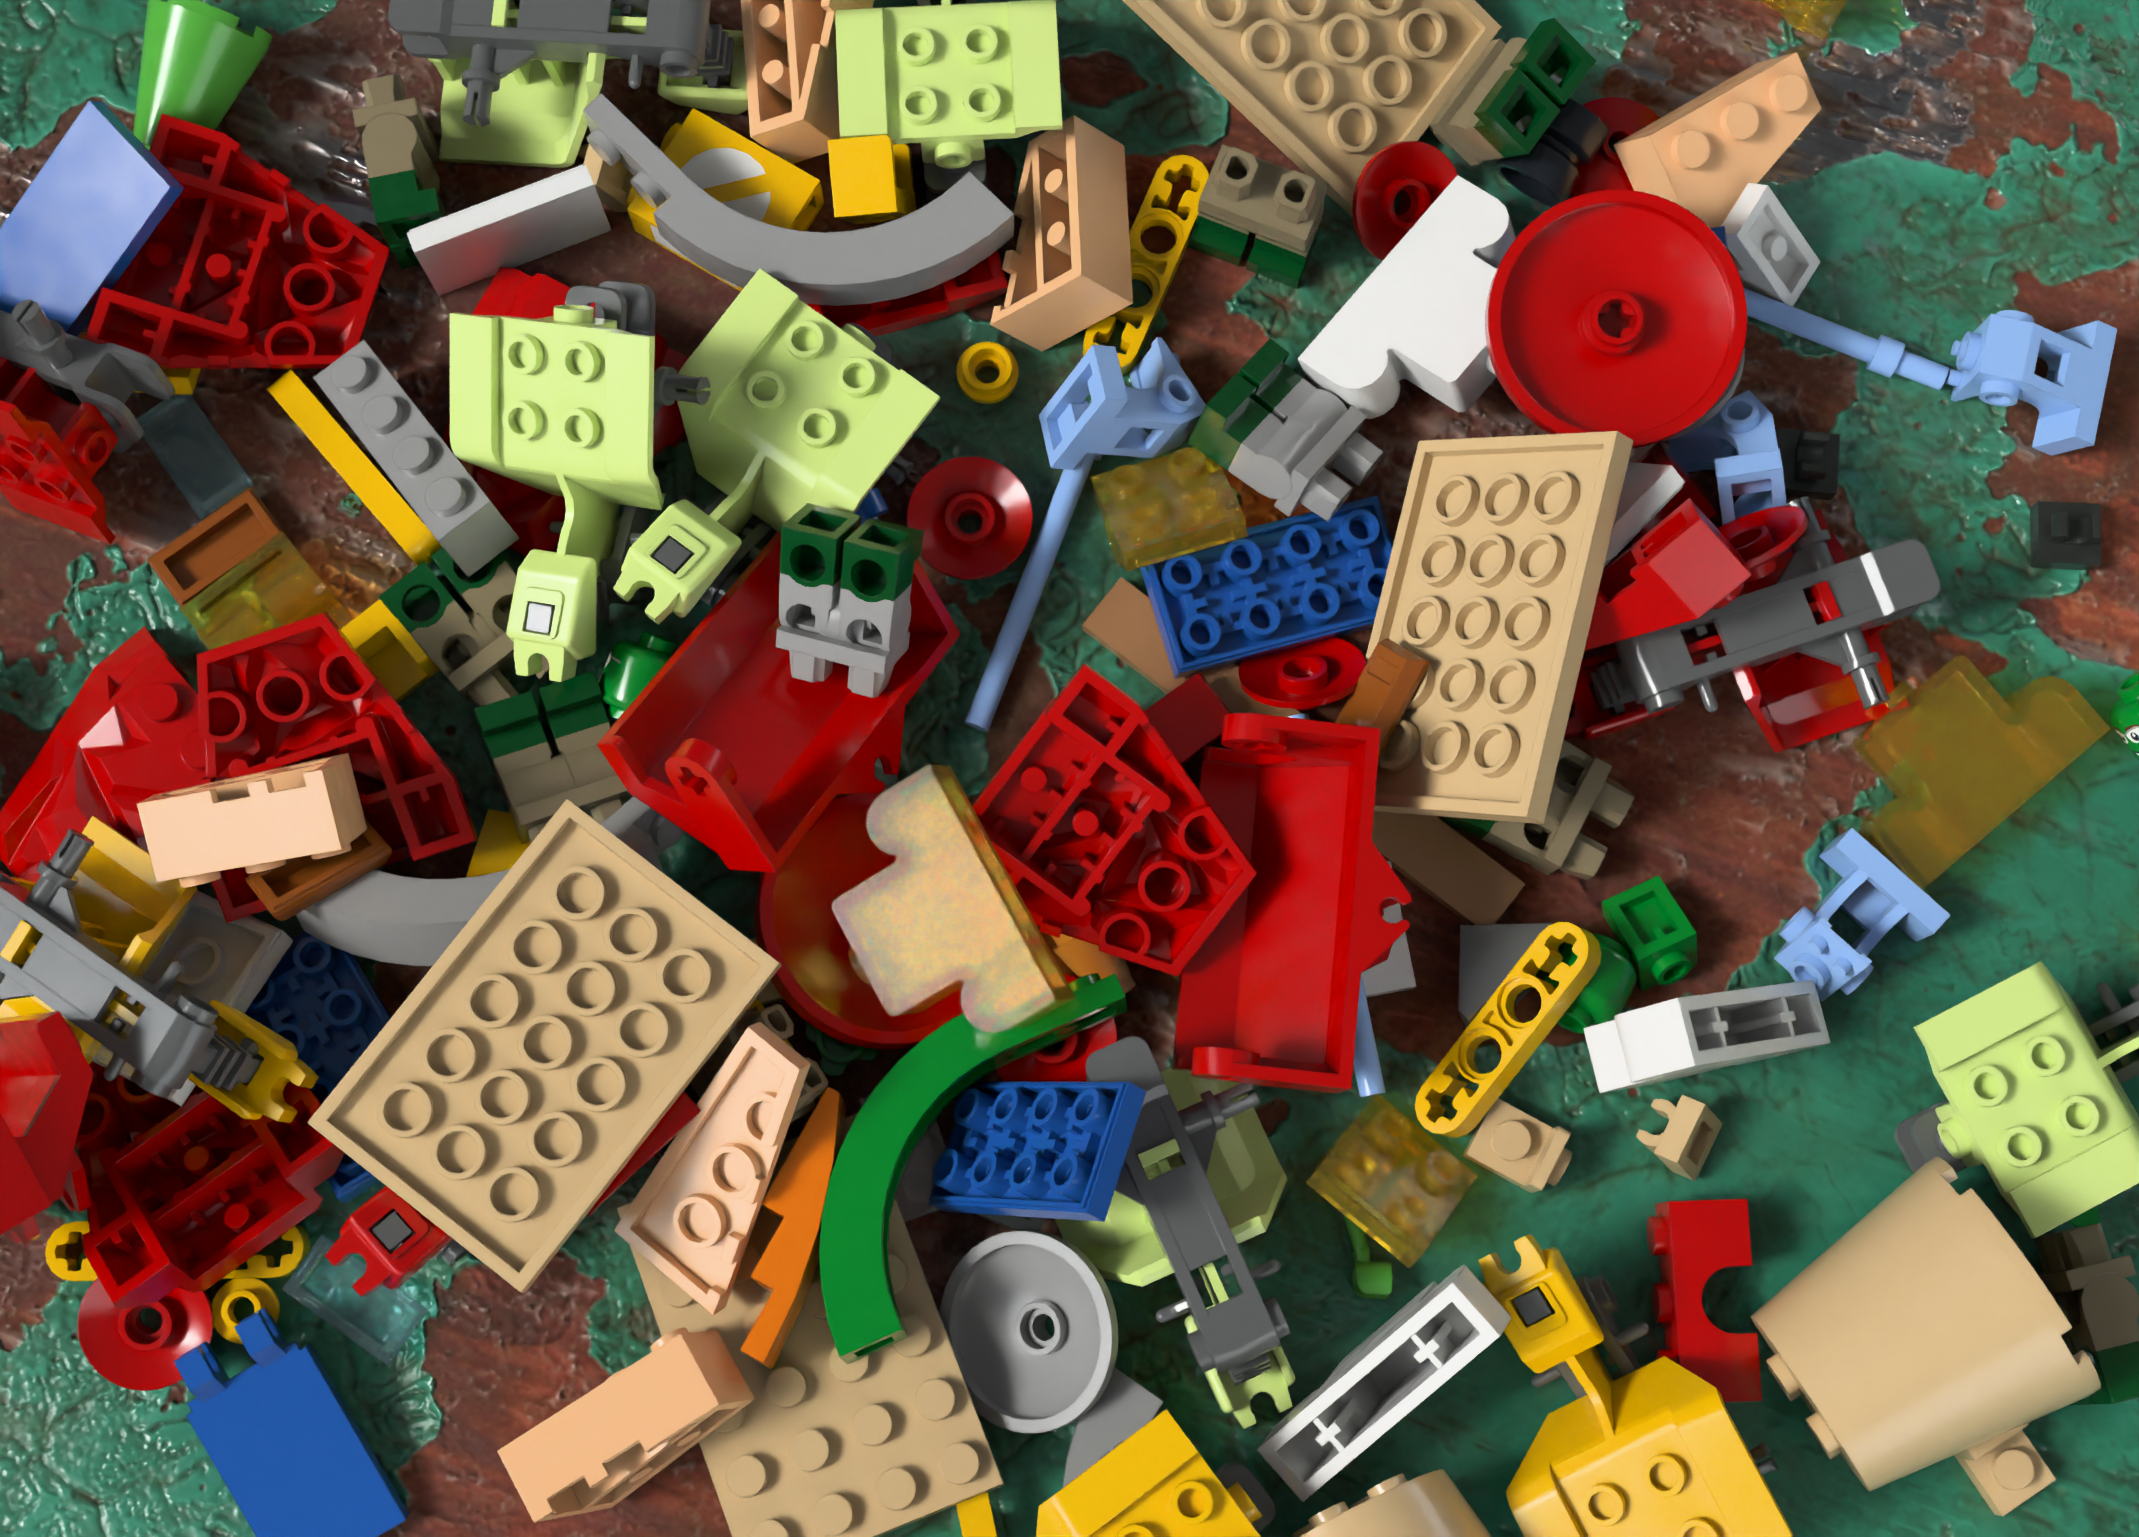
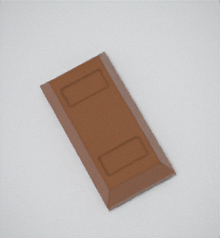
(214, 546)
(1384, 689)
(309, 880)

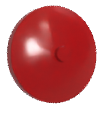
(1616, 317)
(803, 935)

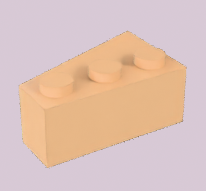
(793, 74)
(1722, 138)
(1071, 239)
(253, 821)
(627, 1427)

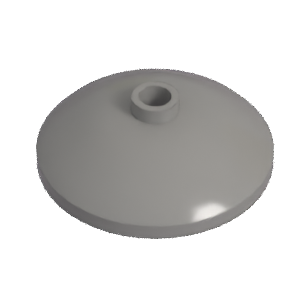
(999, 1335)

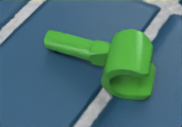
(1369, 1278)

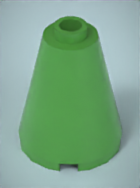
(193, 64)

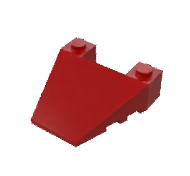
(1669, 569)

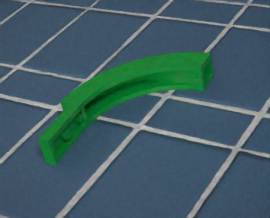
(883, 1137)

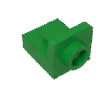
(1653, 933)

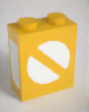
(735, 175)

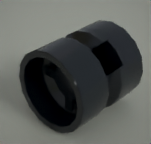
(1551, 166)

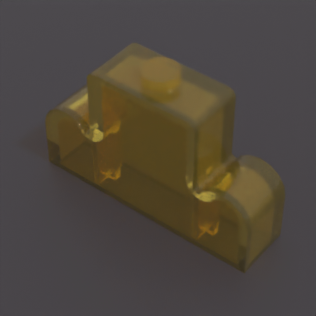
(1965, 760)
(946, 914)

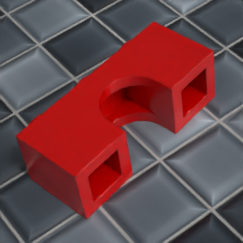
(1691, 1245)

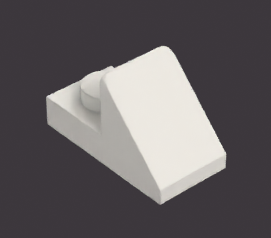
(1768, 246)

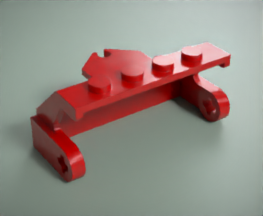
(747, 749)
(1282, 970)
(40, 1116)

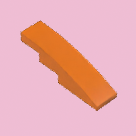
(793, 1252)

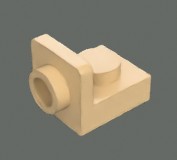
(1519, 1147)
(2006, 1470)

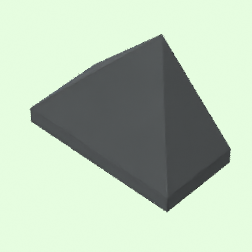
(1487, 959)

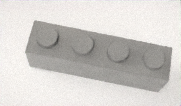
(416, 458)

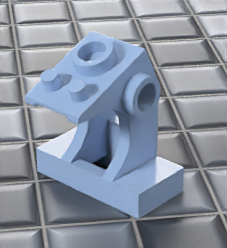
(2000, 368)
(1119, 415)
(1742, 451)
(1870, 894)

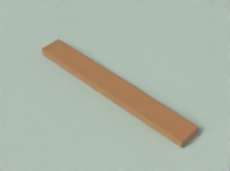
(1416, 845)

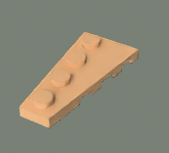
(714, 1175)

